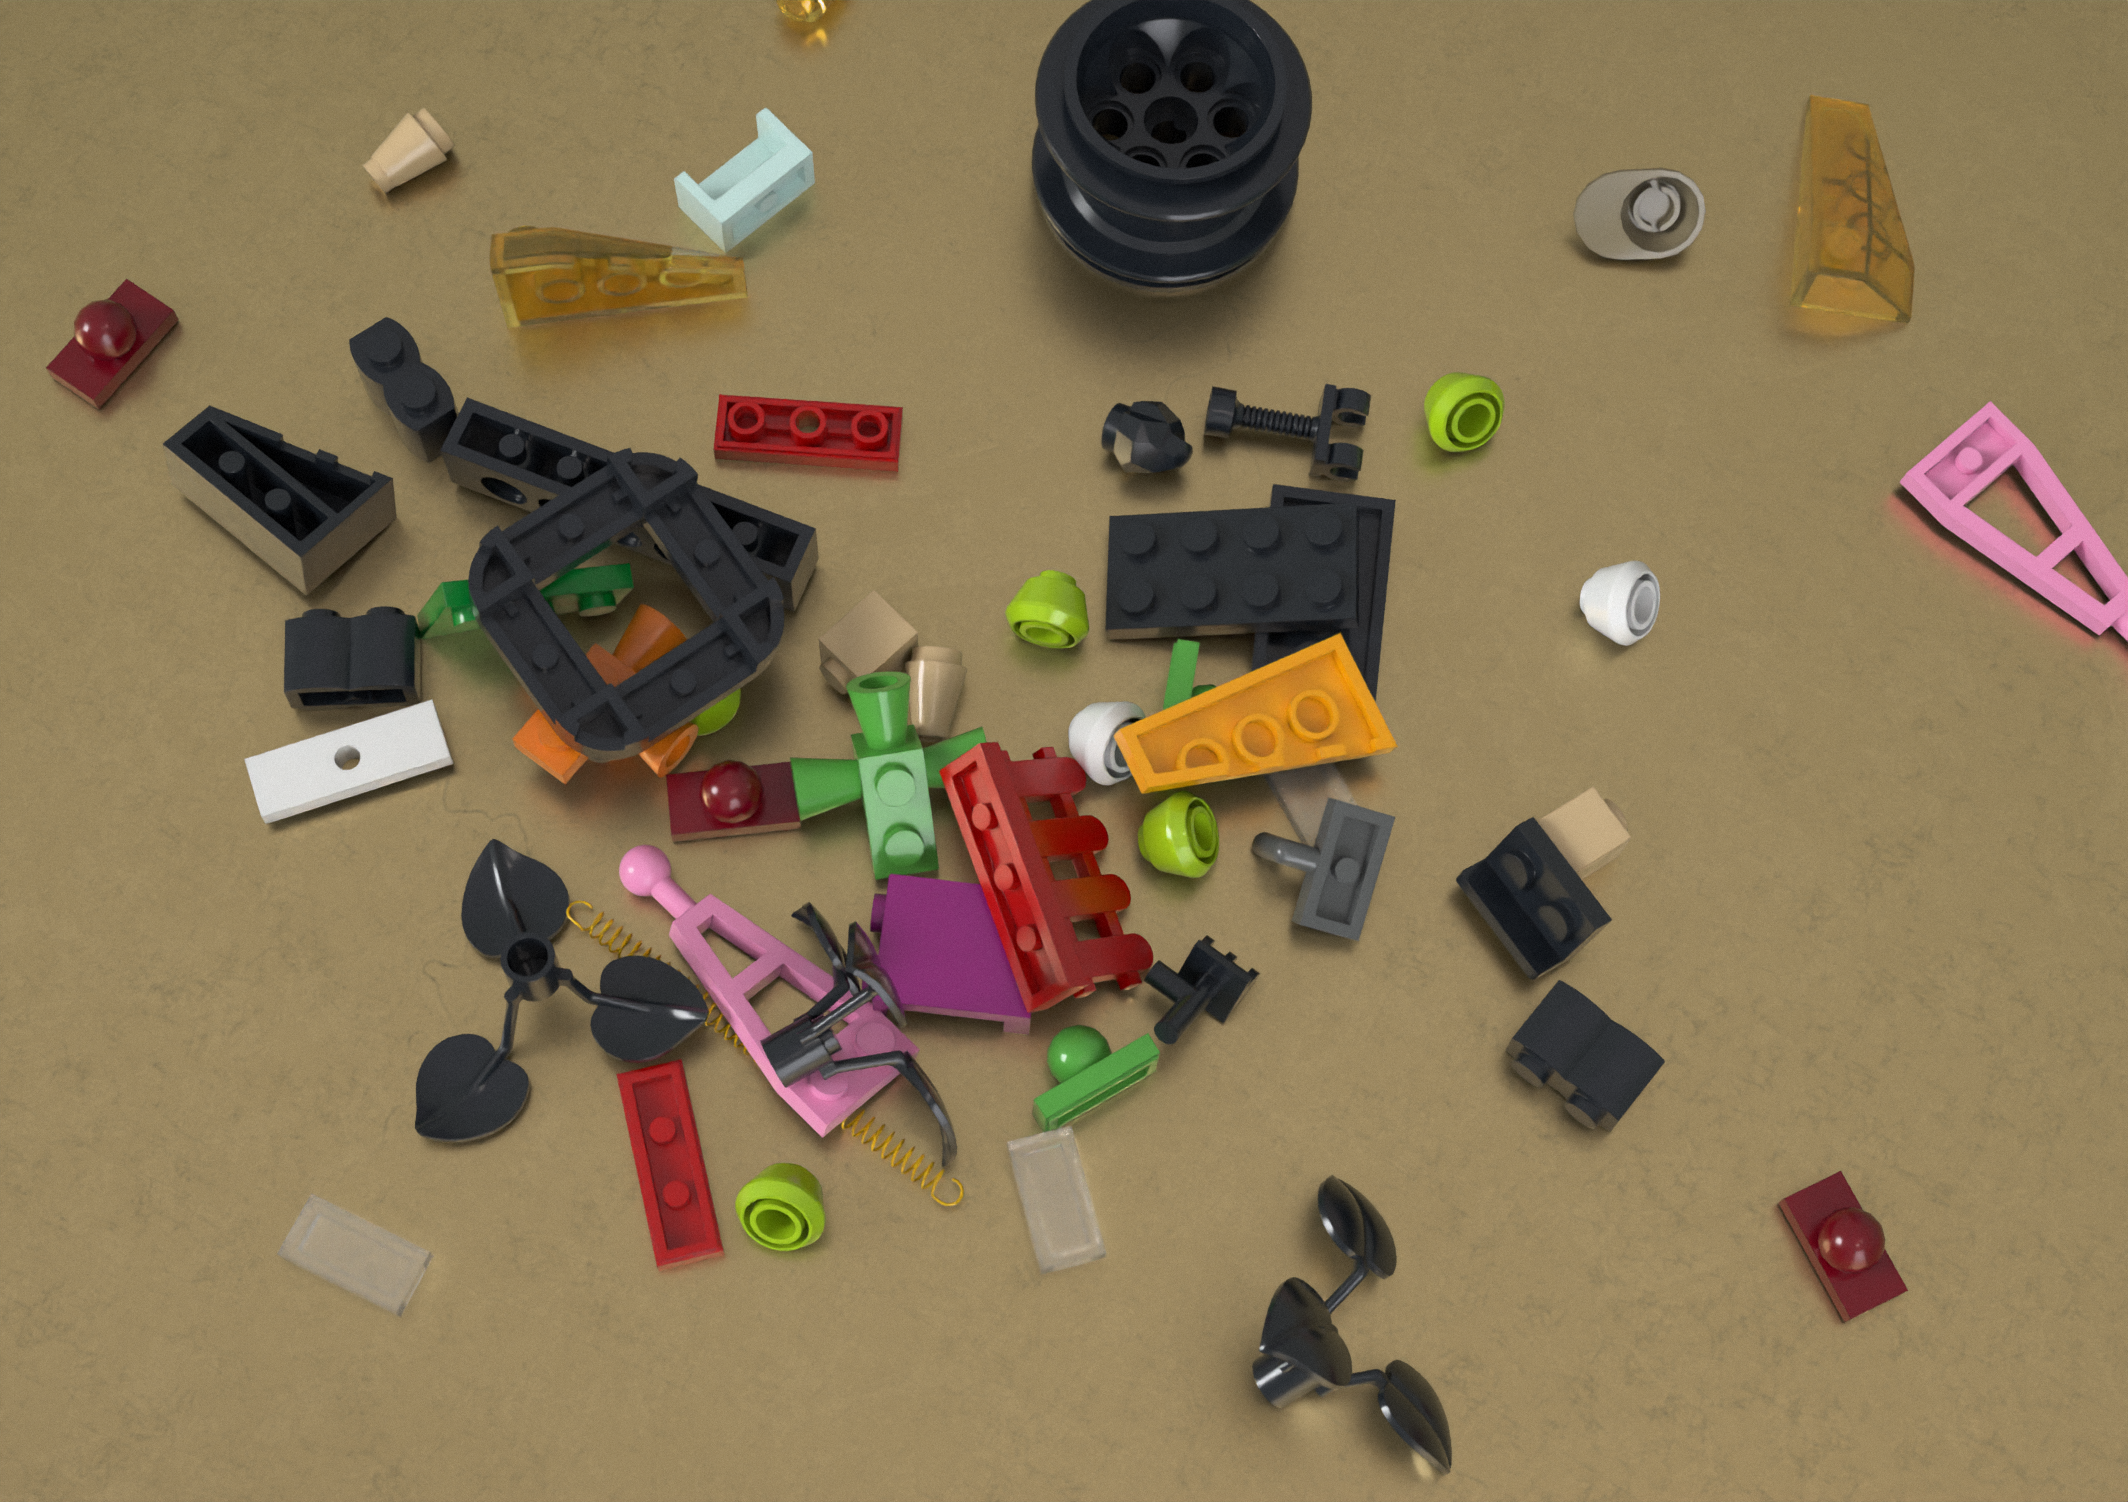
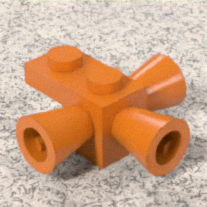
(643, 642)

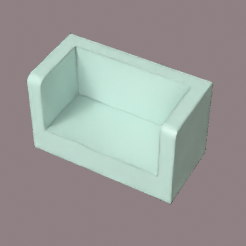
(749, 185)

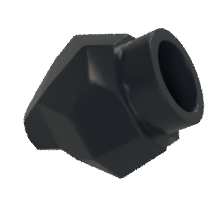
(1146, 437)

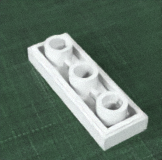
(312, 773)

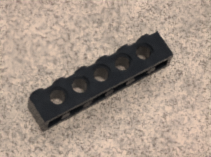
(535, 464)

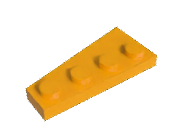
(1268, 721)

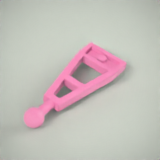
(1969, 464)
(818, 1101)

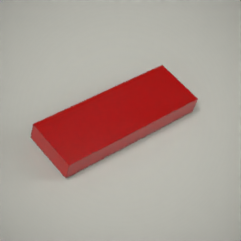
(670, 1165)

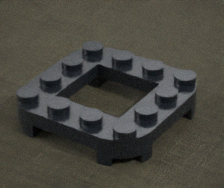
(574, 527)

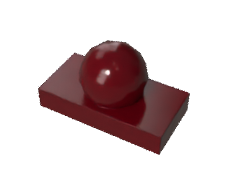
(111, 342)
(732, 801)
(1843, 1246)

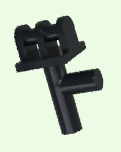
(1203, 983)

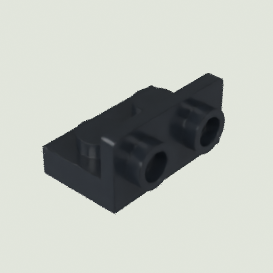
(1534, 900)

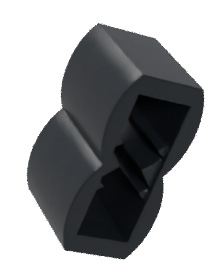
(405, 387)
(352, 660)
(1583, 1057)

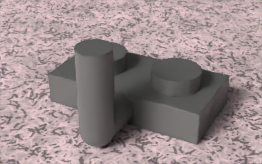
(1338, 868)

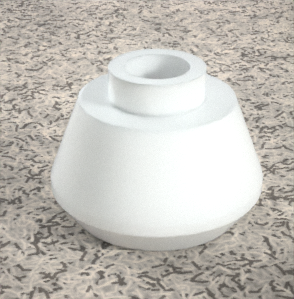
(1622, 601)
(1094, 742)

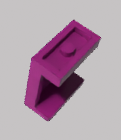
(945, 952)

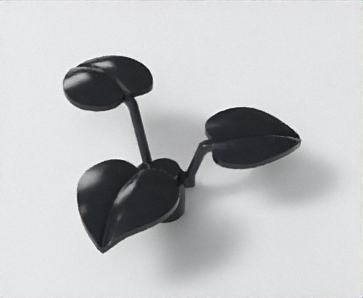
(511, 915)
(810, 1040)
(1309, 1354)

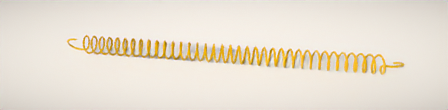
(874, 1137)

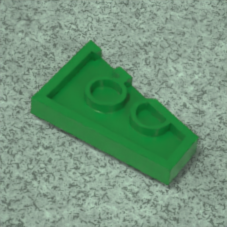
(585, 590)

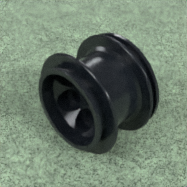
(1172, 195)

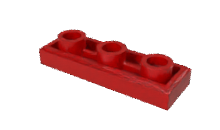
(844, 438)

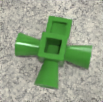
(887, 774)

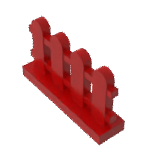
(1019, 885)

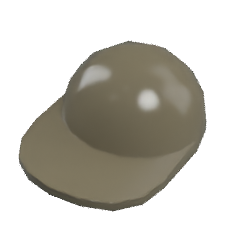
(1639, 213)

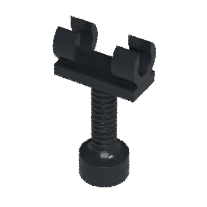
(1341, 405)

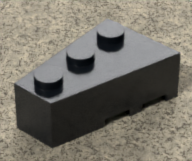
(278, 499)

